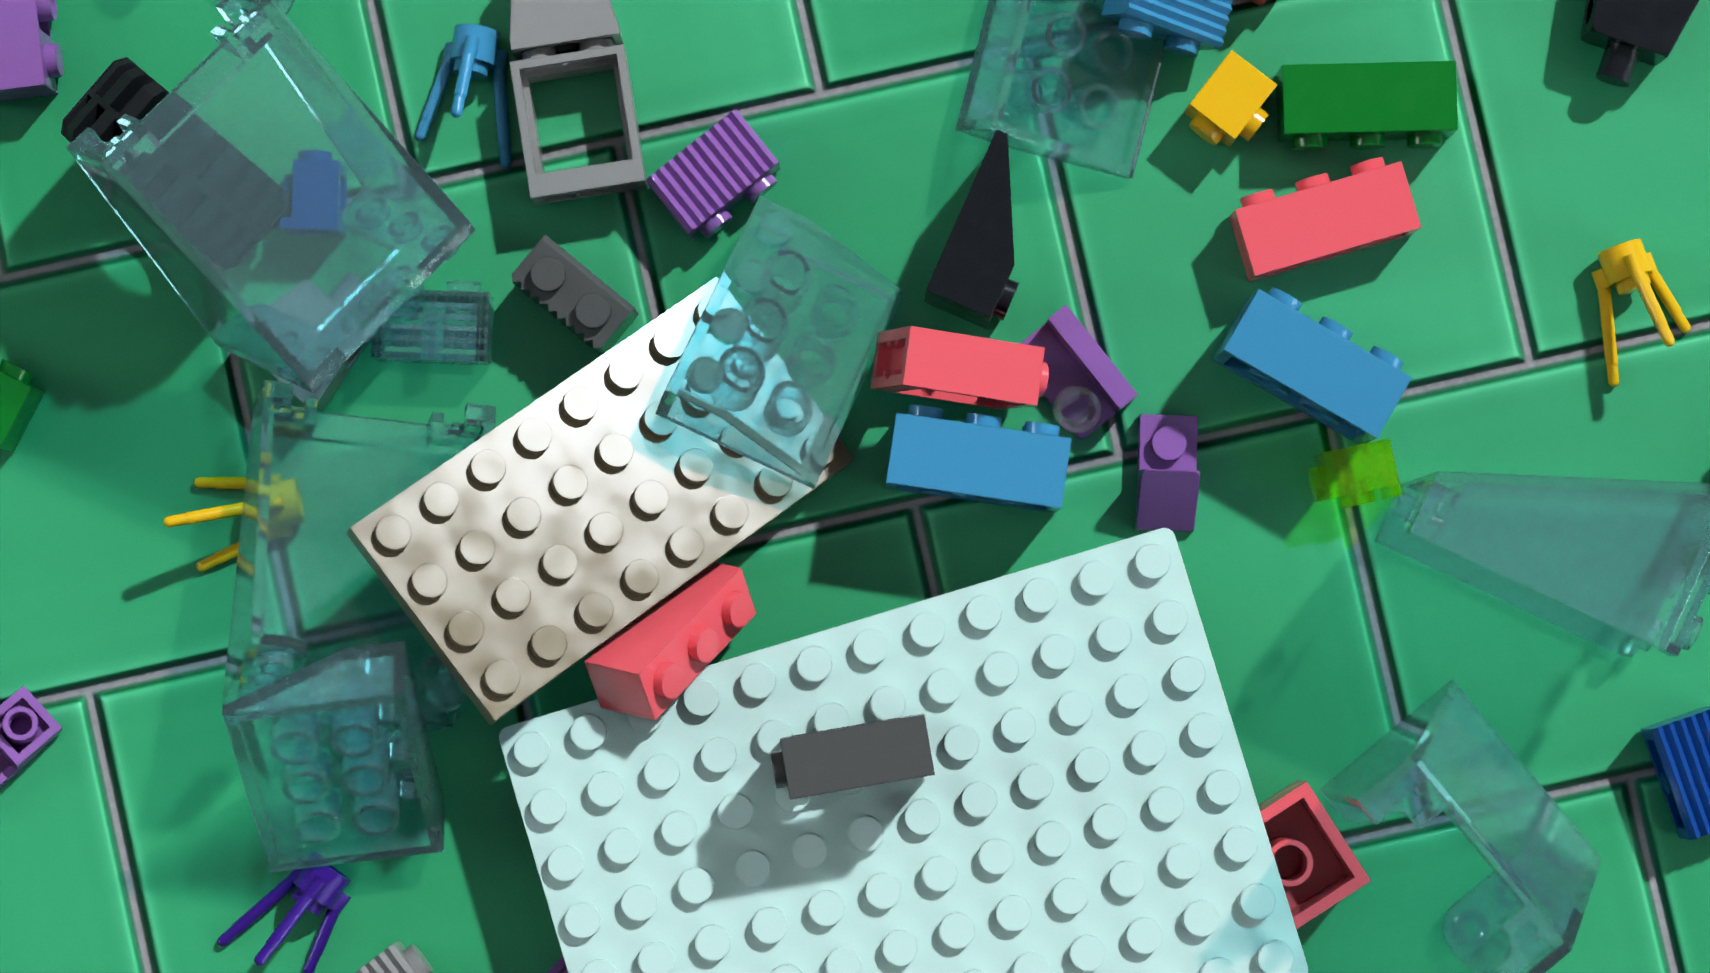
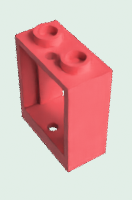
(959, 368)

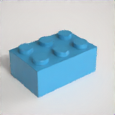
(1313, 366)
(978, 459)

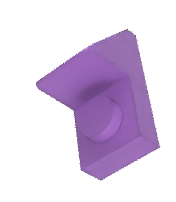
(1167, 472)

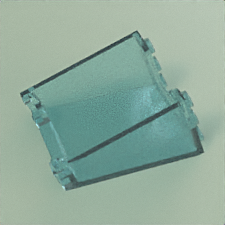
(275, 200)
(1583, 553)
(298, 574)
(1540, 862)

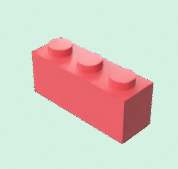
(1324, 218)
(671, 643)

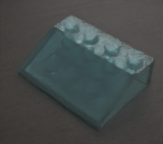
(1062, 83)
(782, 345)
(339, 761)

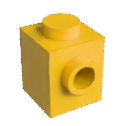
(1230, 102)

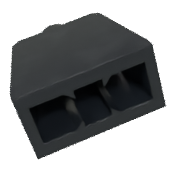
(1633, 33)

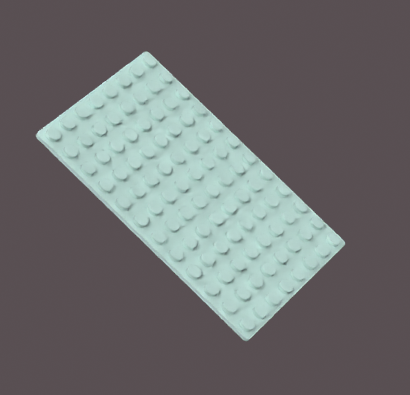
(1070, 825)

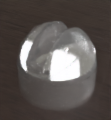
(1081, 419)

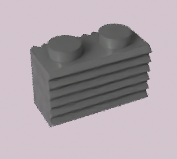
(574, 295)

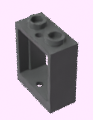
(853, 756)

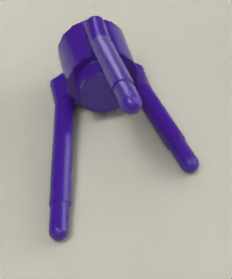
(314, 891)

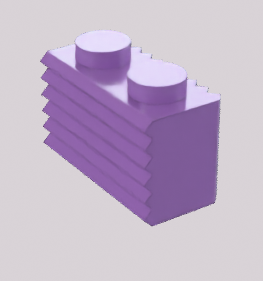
(714, 176)

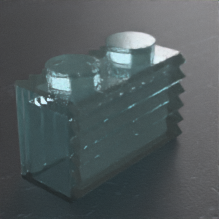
(439, 327)

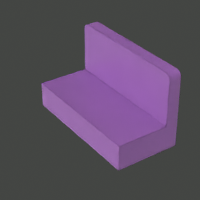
(1079, 360)

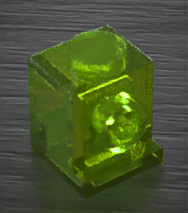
(1355, 474)

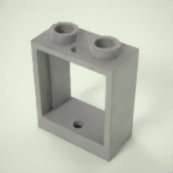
(586, 181)

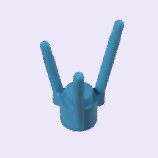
(471, 56)

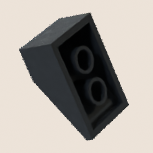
(980, 251)

